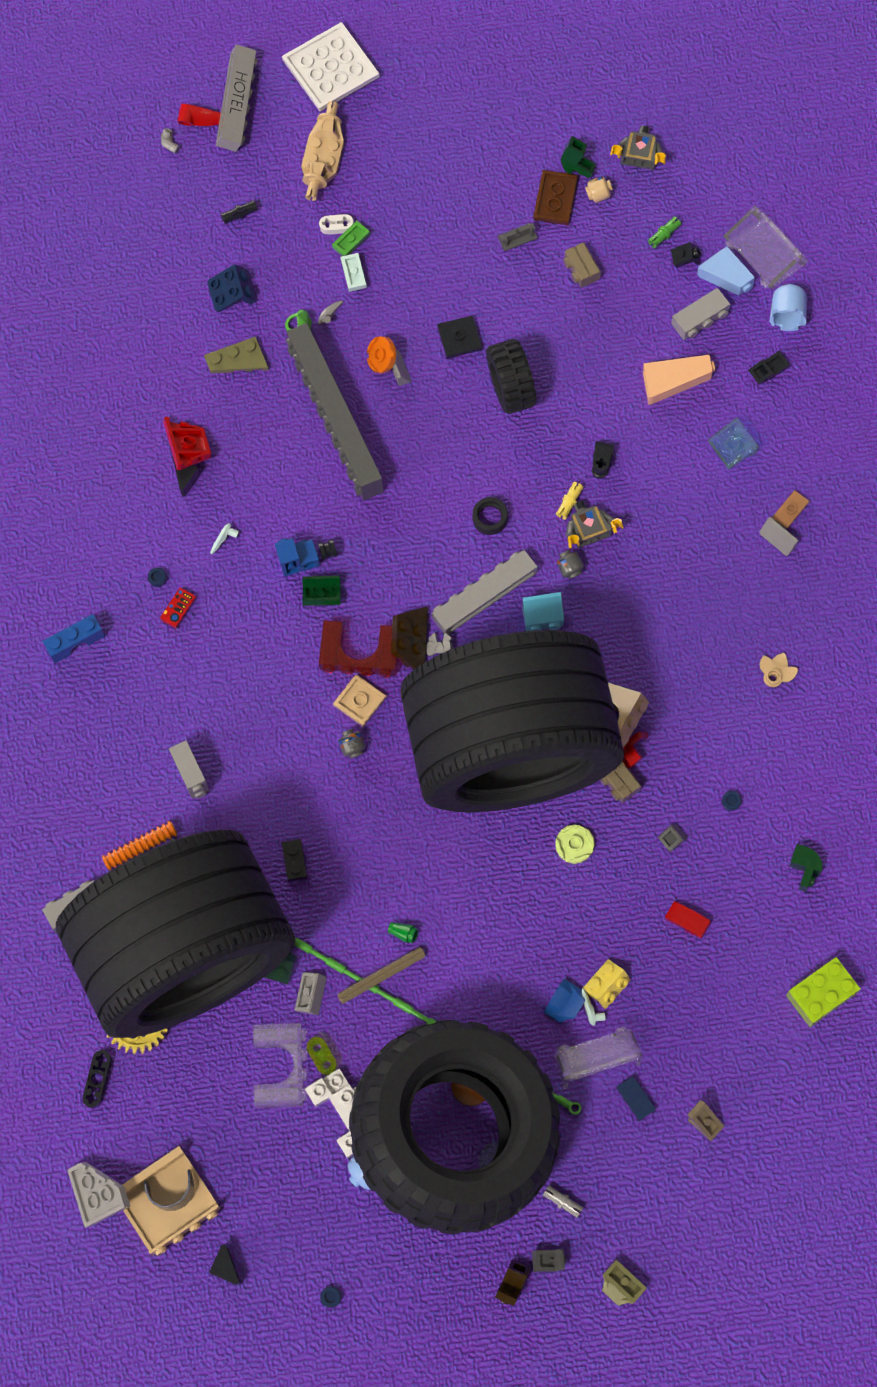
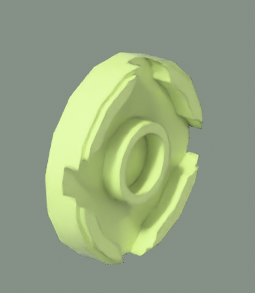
(574, 844)

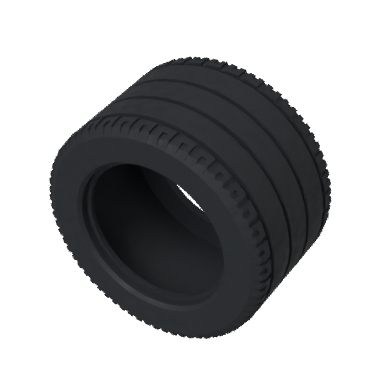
(511, 721)
(174, 933)

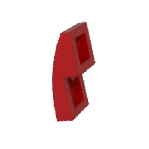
(687, 919)

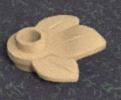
(778, 668)

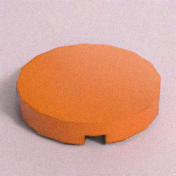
(381, 354)

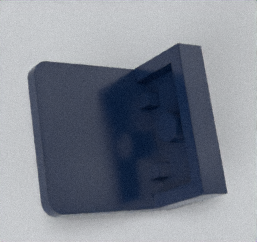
(230, 287)

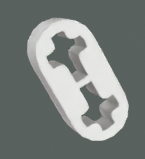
(336, 223)

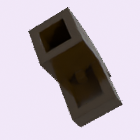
(513, 1282)

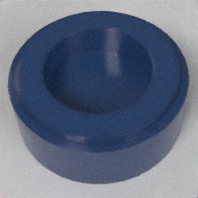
(157, 577)
(731, 801)
(330, 1297)

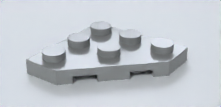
(96, 1194)

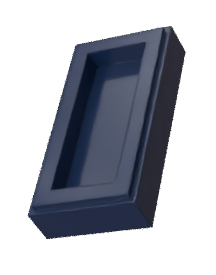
(635, 1098)

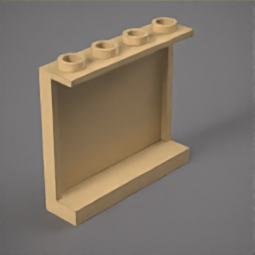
(168, 1185)

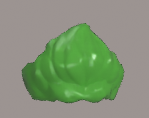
(302, 318)

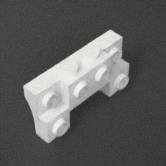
(341, 1096)

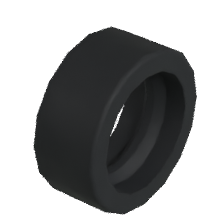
(488, 529)

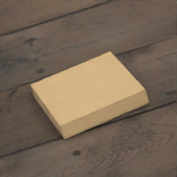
(359, 700)

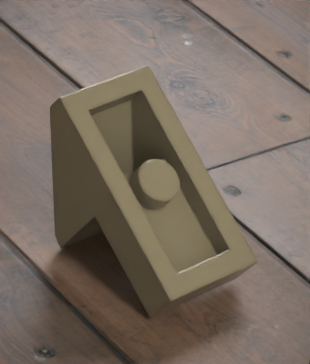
(705, 1120)

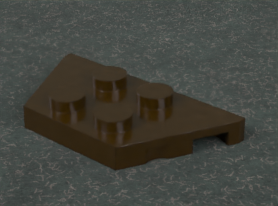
(409, 637)

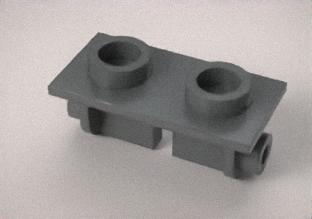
(517, 236)

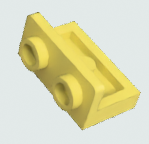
(607, 983)

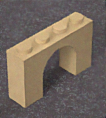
(630, 707)

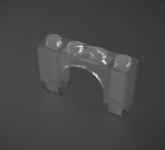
(290, 1091)

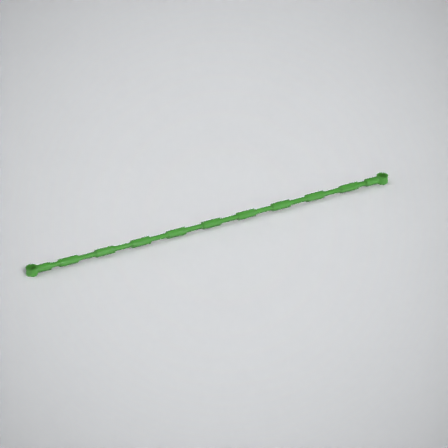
(402, 1005)

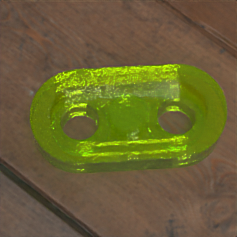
(321, 1056)

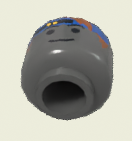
(570, 564)
(352, 743)

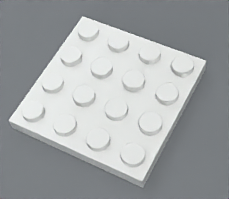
(330, 66)

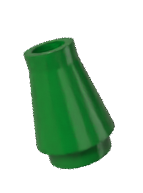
(404, 932)

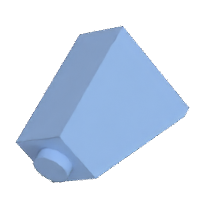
(727, 272)

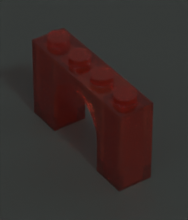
(334, 659)

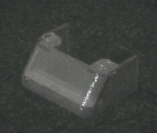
(597, 1055)

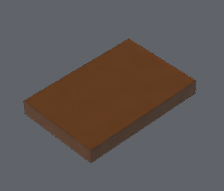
(555, 197)

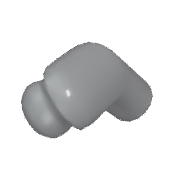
(167, 142)

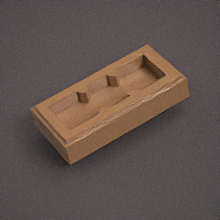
(790, 510)

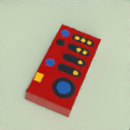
(178, 608)

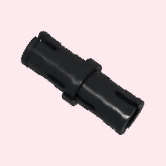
(228, 217)

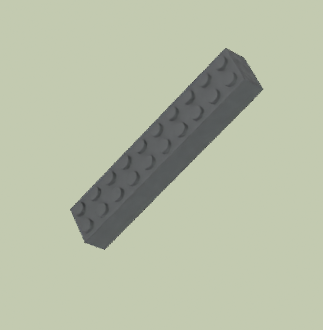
(334, 412)

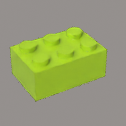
(823, 992)

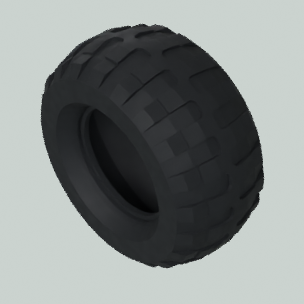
(412, 1181)

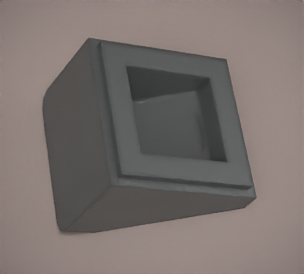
(672, 837)

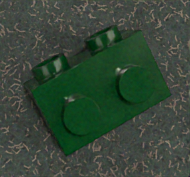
(321, 590)

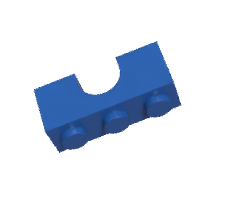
(63, 642)

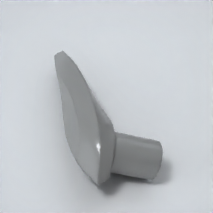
(326, 315)

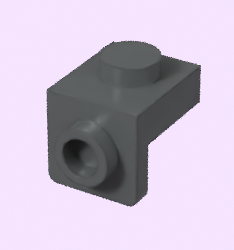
(548, 1260)

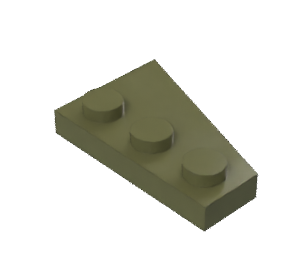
(237, 357)

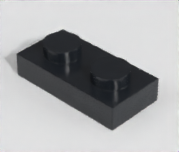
(294, 860)

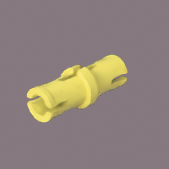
(569, 500)

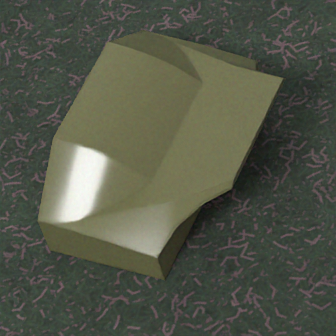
(621, 1285)

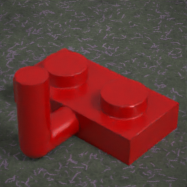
(631, 754)

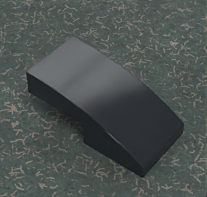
(769, 368)

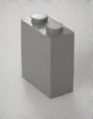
(189, 770)

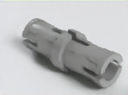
(563, 1201)

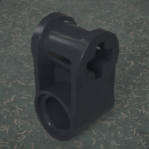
(602, 456)

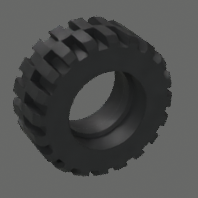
(511, 376)

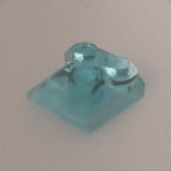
(734, 443)

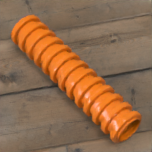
(139, 845)

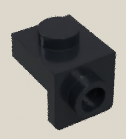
(686, 254)

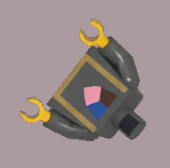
(640, 150)
(590, 525)

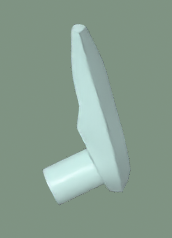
(222, 536)
(592, 1017)

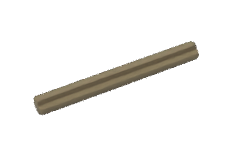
(381, 975)

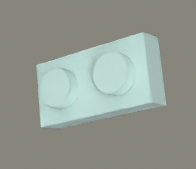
(353, 272)

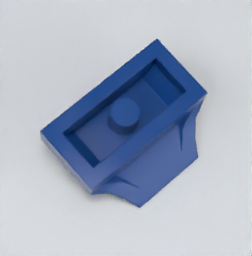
(565, 1002)

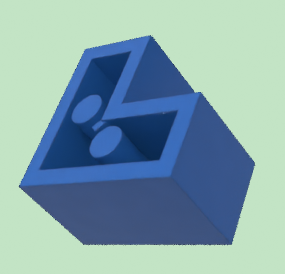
(296, 557)

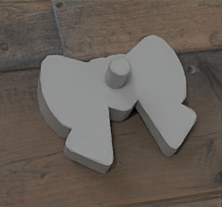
(434, 647)

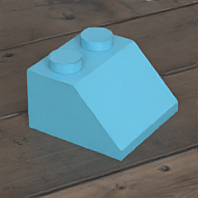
(543, 612)

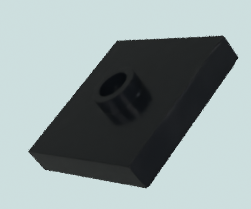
(459, 337)

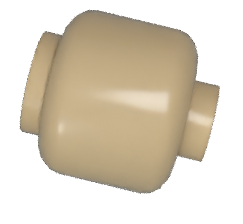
(599, 189)

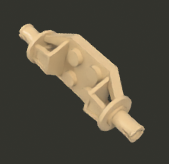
(323, 151)

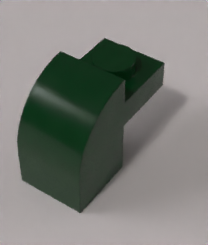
(573, 158)
(807, 861)

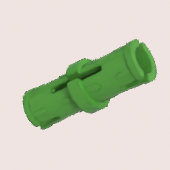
(664, 232)

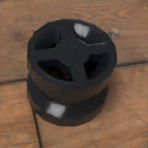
(327, 549)

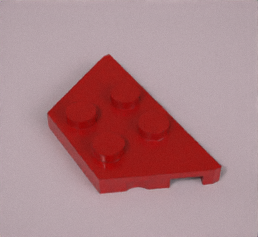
(187, 443)

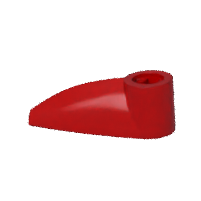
(197, 116)

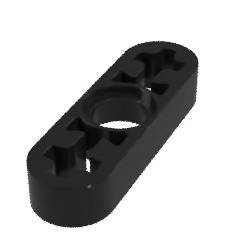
(88, 1092)

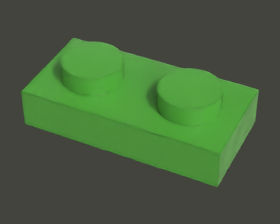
(351, 239)

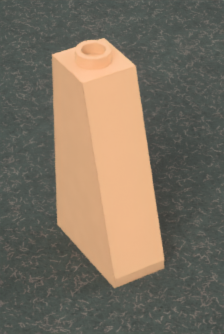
(674, 376)

